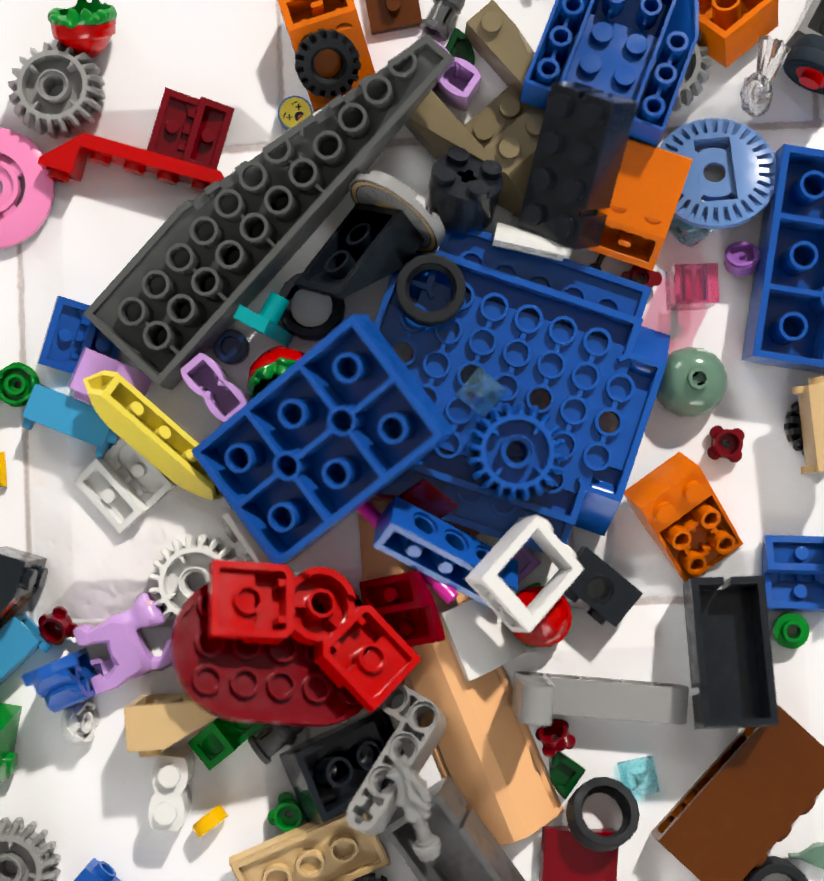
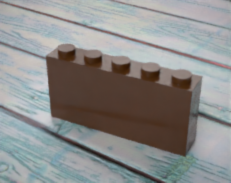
(745, 801)

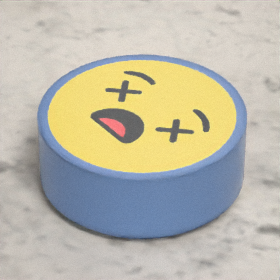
(293, 111)

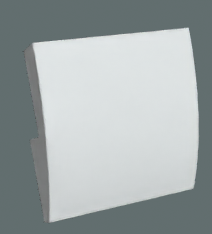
(524, 241)
(123, 485)
(479, 638)

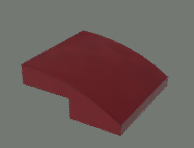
(190, 128)
(406, 606)
(569, 860)

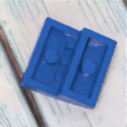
(68, 335)
(793, 572)

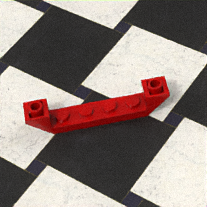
(70, 160)

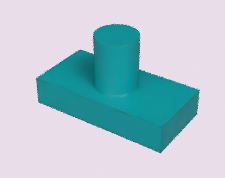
(267, 320)

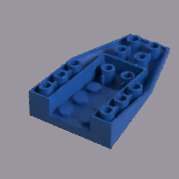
(620, 48)

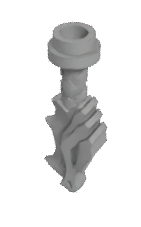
(415, 800)

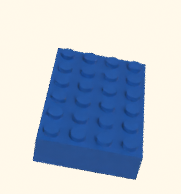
(788, 286)
(322, 439)

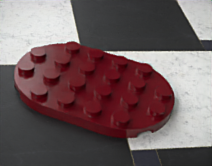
(254, 680)

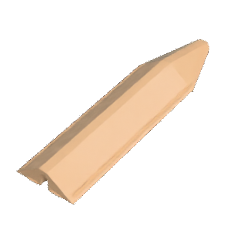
(484, 743)

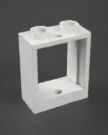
(497, 593)

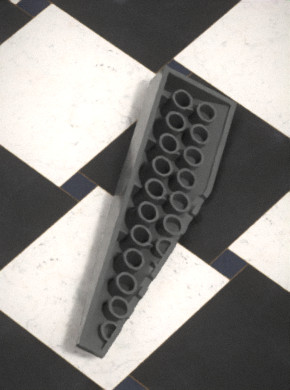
(246, 227)

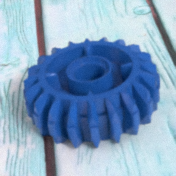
(537, 444)

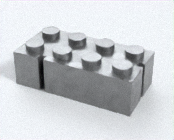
(467, 845)

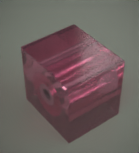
(692, 286)

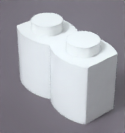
(172, 794)

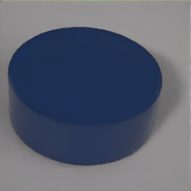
(232, 347)

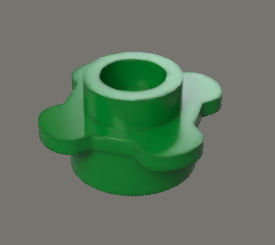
(278, 816)

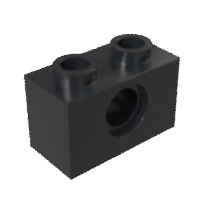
(618, 593)

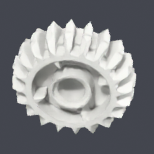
(179, 566)

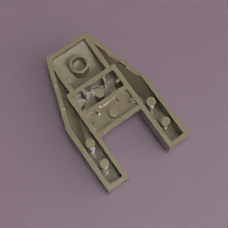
(502, 130)

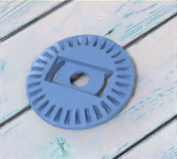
(747, 168)

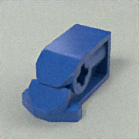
(63, 680)

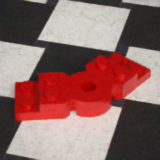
(350, 642)

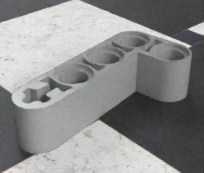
(407, 732)

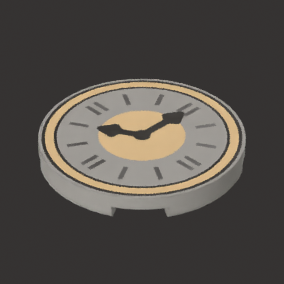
(389, 192)

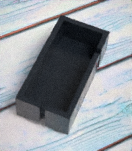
(576, 164)
(730, 653)

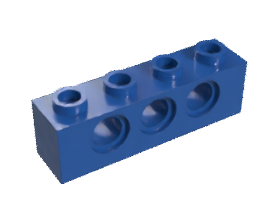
(435, 547)

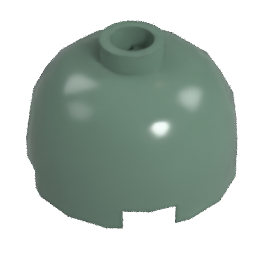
(679, 388)

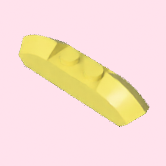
(149, 432)

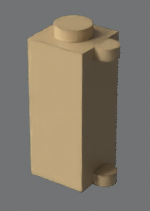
(812, 423)

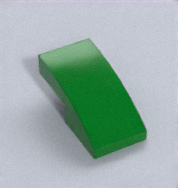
(221, 739)

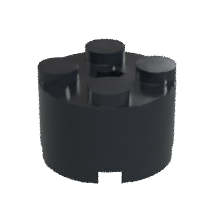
(464, 190)

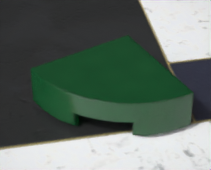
(460, 47)
(564, 773)

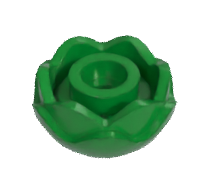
(10, 376)

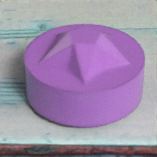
(742, 258)

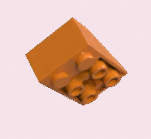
(341, 15)
(642, 204)
(683, 516)

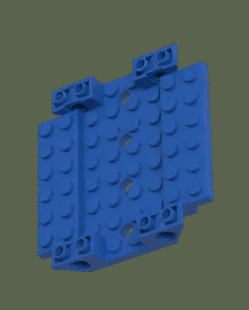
(532, 329)

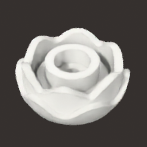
(79, 722)

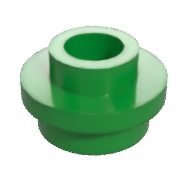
(780, 630)

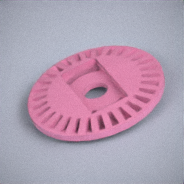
(19, 159)

